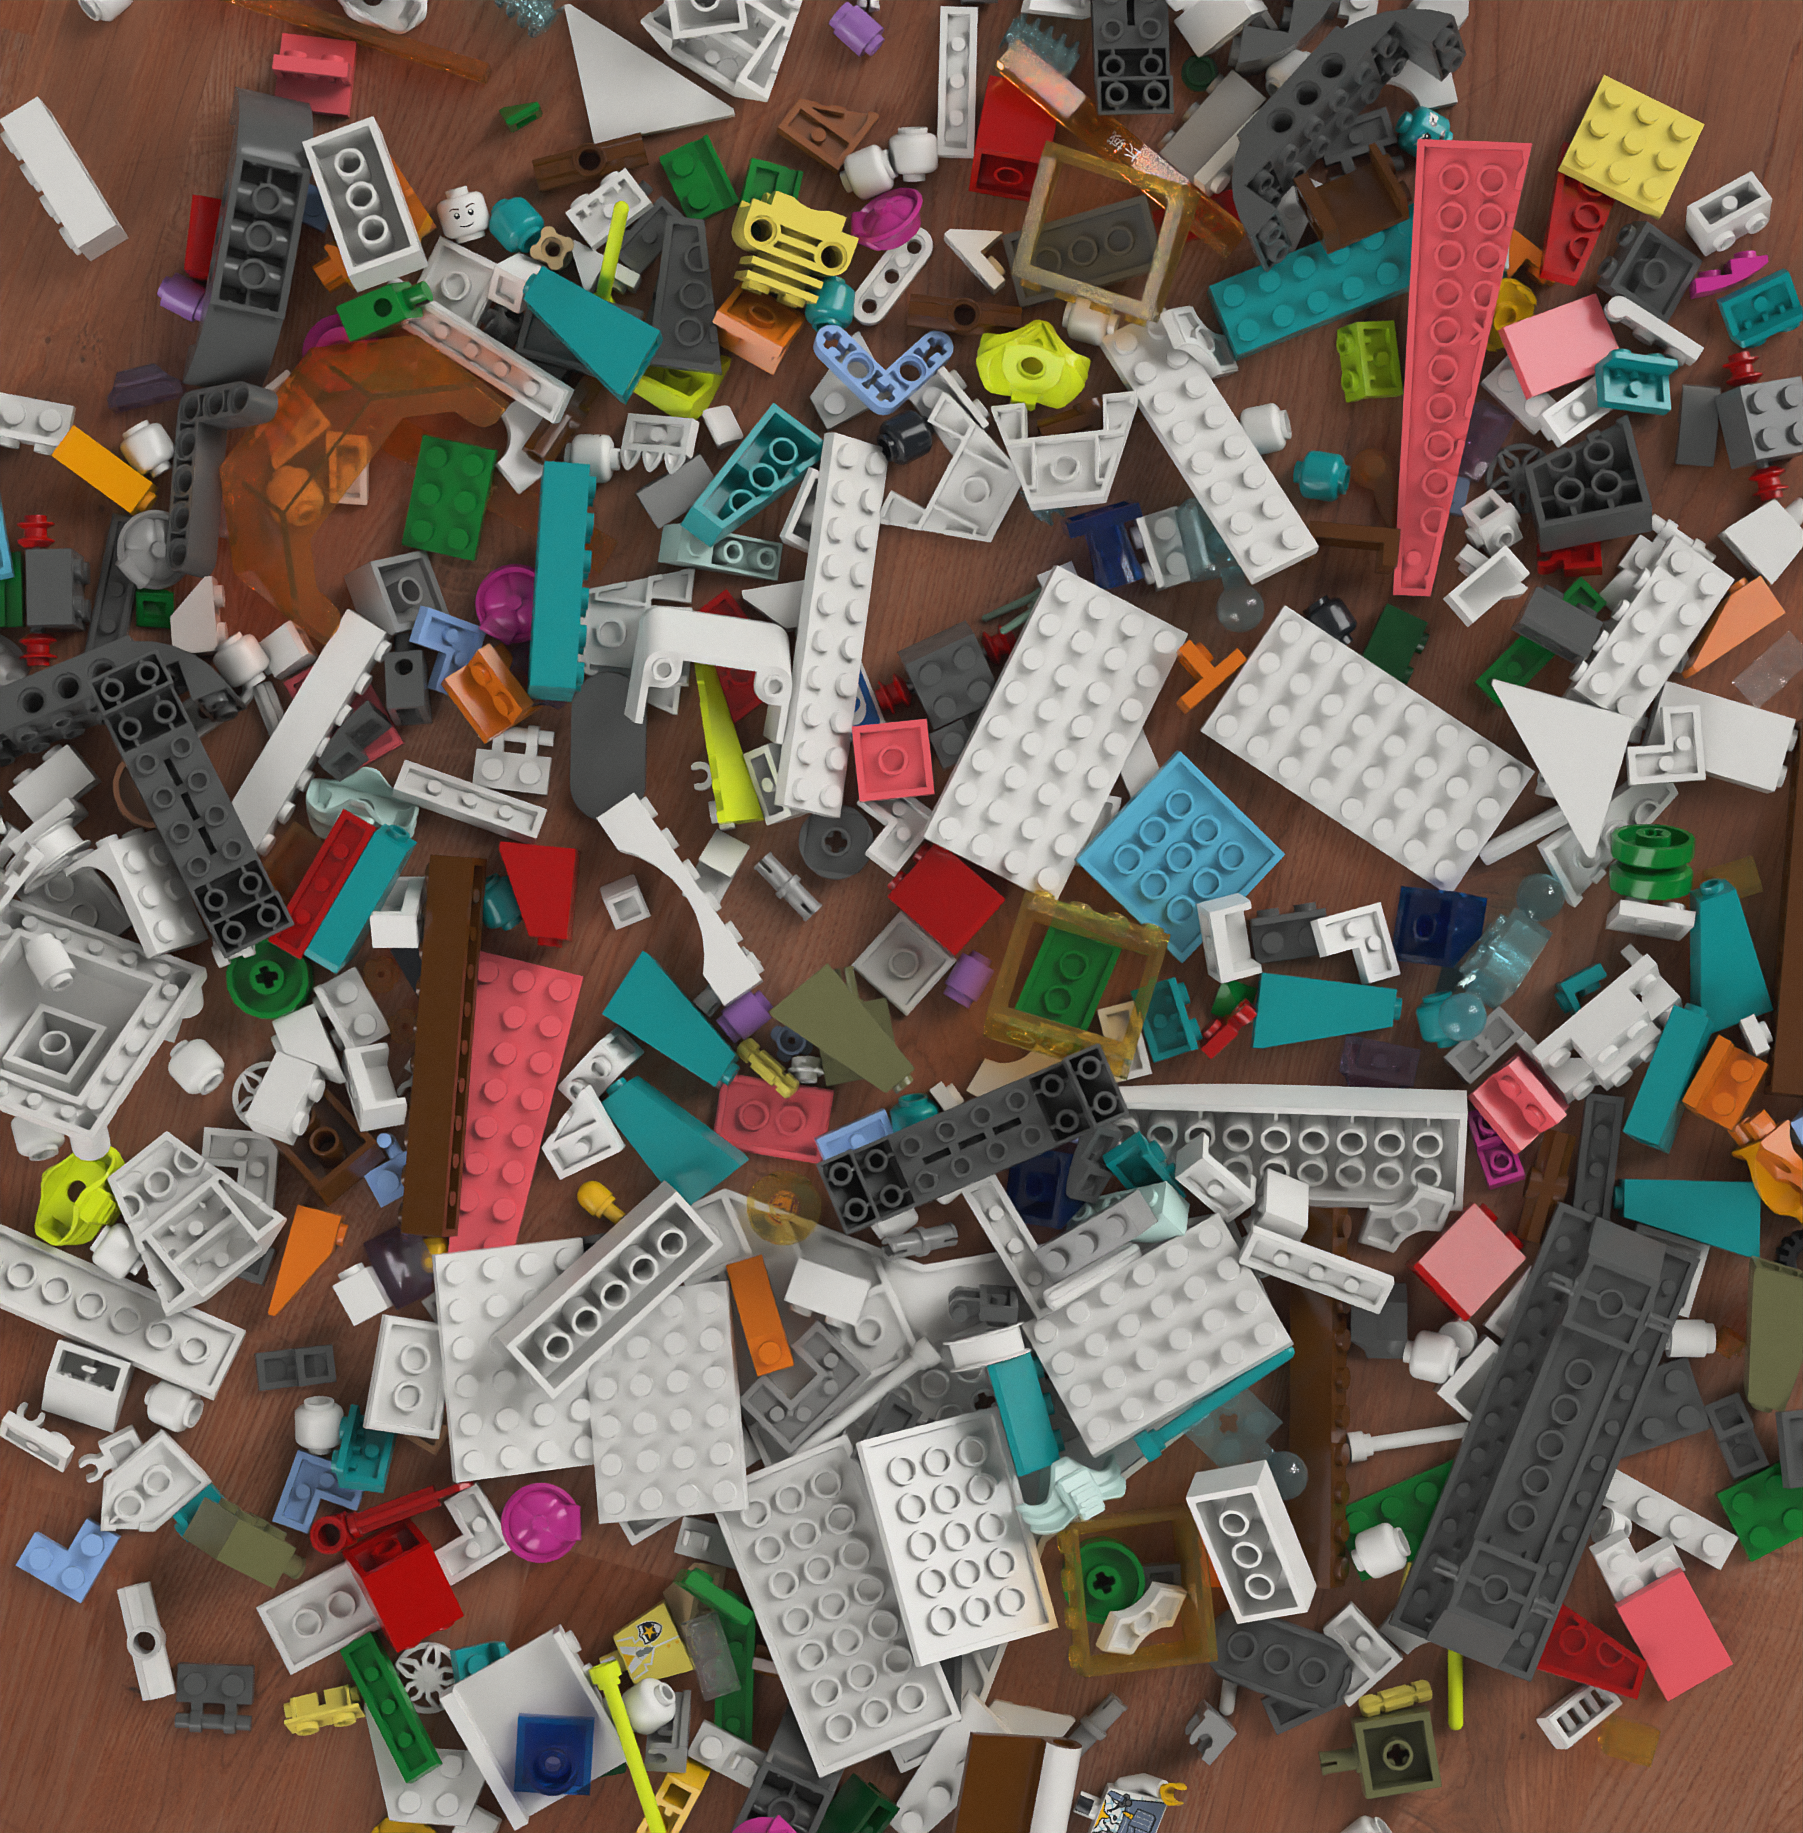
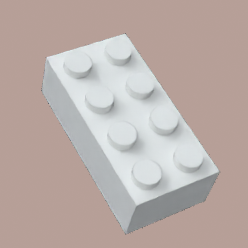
(66, 184)
(365, 204)
(1251, 1541)

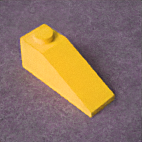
(678, 1795)

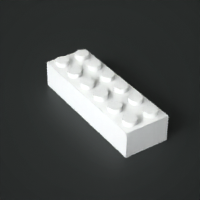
(609, 1289)

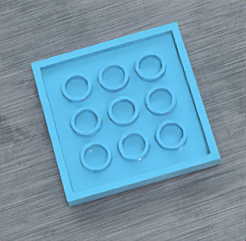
(1175, 849)

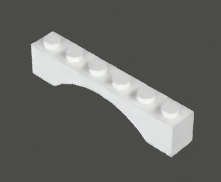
(725, 964)

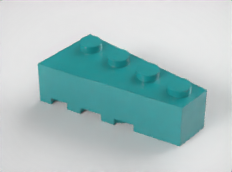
(757, 474)

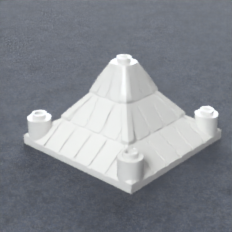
(82, 1049)

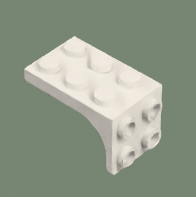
(148, 888)

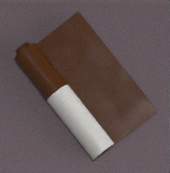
(1017, 1784)

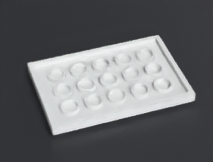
(1157, 1335)
(494, 1407)
(670, 1412)
(953, 1536)

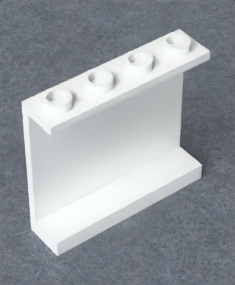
(532, 1679)

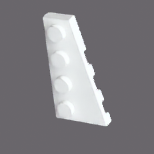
(937, 1782)

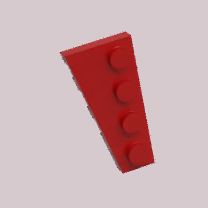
(1572, 227)

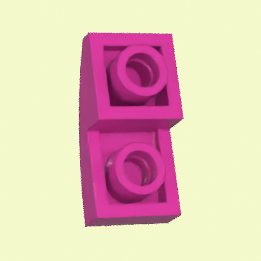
(1736, 271)
(1495, 1157)

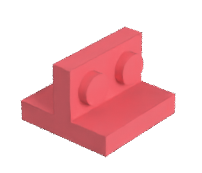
(316, 72)
(893, 760)
(1518, 1102)

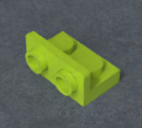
(1369, 360)

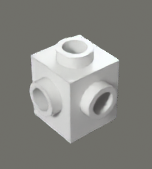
(1491, 523)

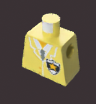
(651, 1646)

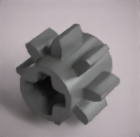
(503, 325)

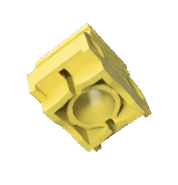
(789, 247)

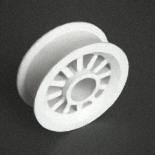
(59, 847)
(986, 1347)

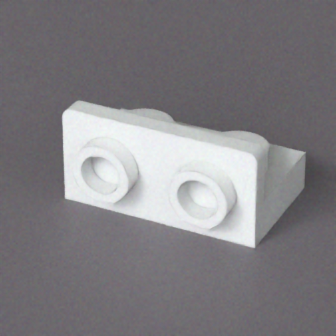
(593, 212)
(951, 382)
(33, 422)
(1162, 549)
(351, 1010)

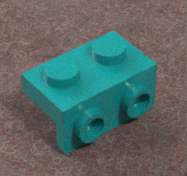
(1761, 309)
(1634, 382)
(1167, 1023)
(1141, 1164)
(363, 1454)

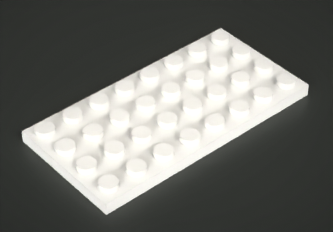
(1054, 734)
(1367, 750)
(832, 1610)

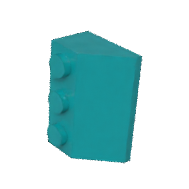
(1026, 1413)

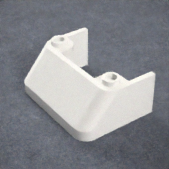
(679, 635)

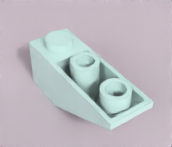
(731, 555)
(1165, 1203)

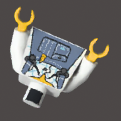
(1129, 1804)

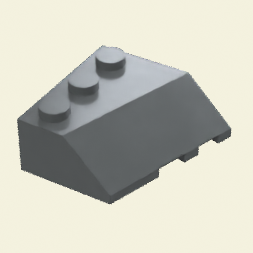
(1589, 490)

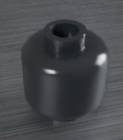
(905, 437)
(1332, 617)

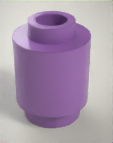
(857, 29)
(182, 296)
(968, 978)
(745, 1015)

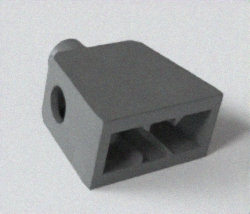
(407, 695)

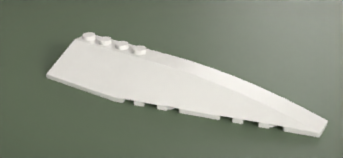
(1340, 1140)

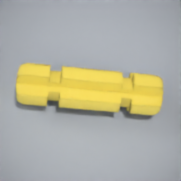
(768, 1067)
(1395, 1698)

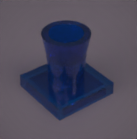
(1108, 542)
(554, 1736)

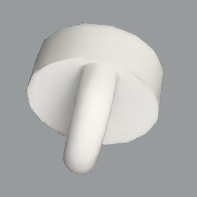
(1609, 1522)

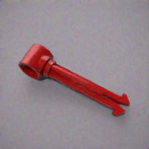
(359, 1523)

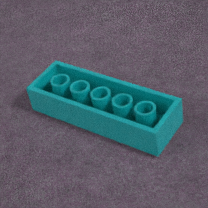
(1311, 289)
(558, 581)

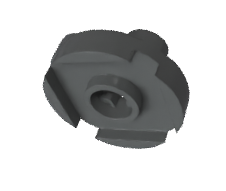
(850, 858)

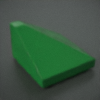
(520, 115)
(154, 607)
(1230, 995)

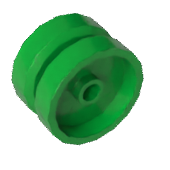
(1651, 861)
(255, 996)
(1124, 1572)

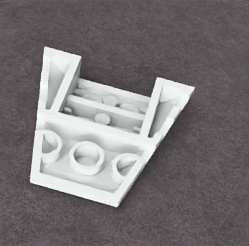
(735, 61)
(190, 1222)

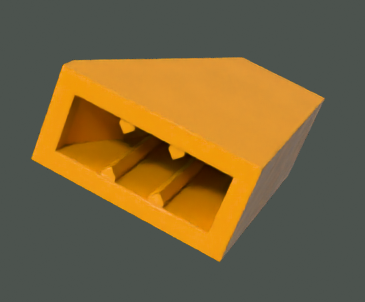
(105, 472)

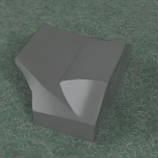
(1383, 1333)

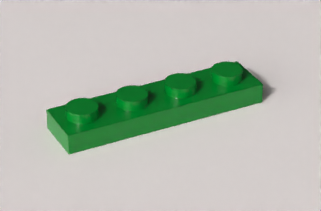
(1526, 657)
(391, 1707)
(735, 1709)

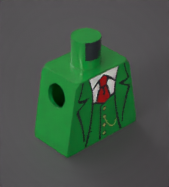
(384, 310)

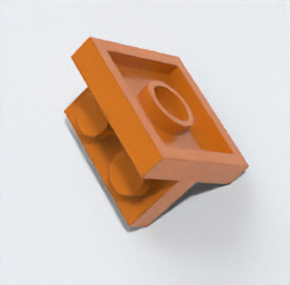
(757, 328)
(1197, 662)
(489, 693)
(1724, 1084)

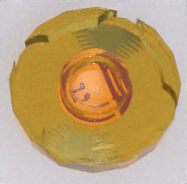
(791, 1194)

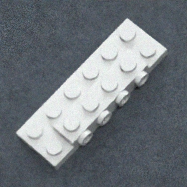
(1649, 632)

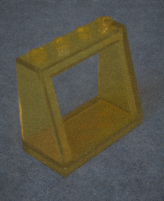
(1169, 247)
(1055, 1038)
(1196, 1611)

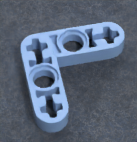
(888, 379)

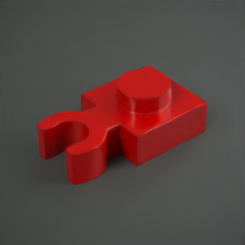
(1576, 560)
(1221, 1032)

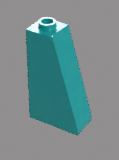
(596, 332)
(363, 892)
(1723, 958)
(1311, 1009)
(666, 1019)
(1669, 1075)
(671, 1139)
(1702, 1210)

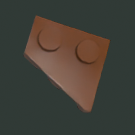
(826, 131)

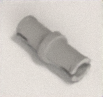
(787, 886)
(919, 1241)
(1095, 1725)

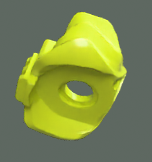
(1031, 366)
(77, 1222)

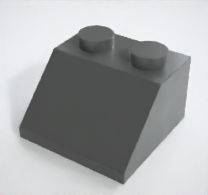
(1557, 624)

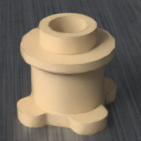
(550, 239)

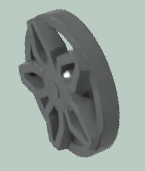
(1514, 475)

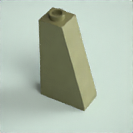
(839, 1025)
(1772, 1333)

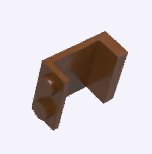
(1354, 203)

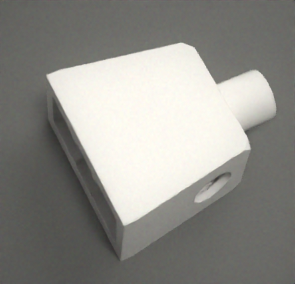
(1767, 538)

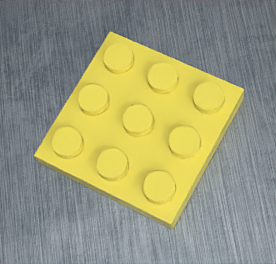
(1631, 147)

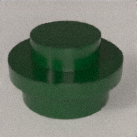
(1198, 73)

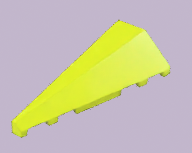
(680, 391)
(730, 777)

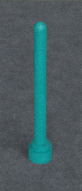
(1154, 1441)

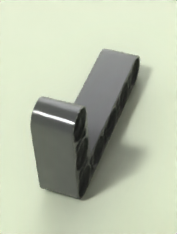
(198, 453)

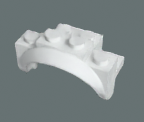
(1609, 1032)

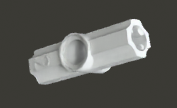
(150, 1665)

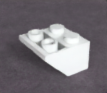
(86, 1385)

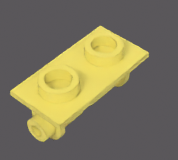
(338, 1710)

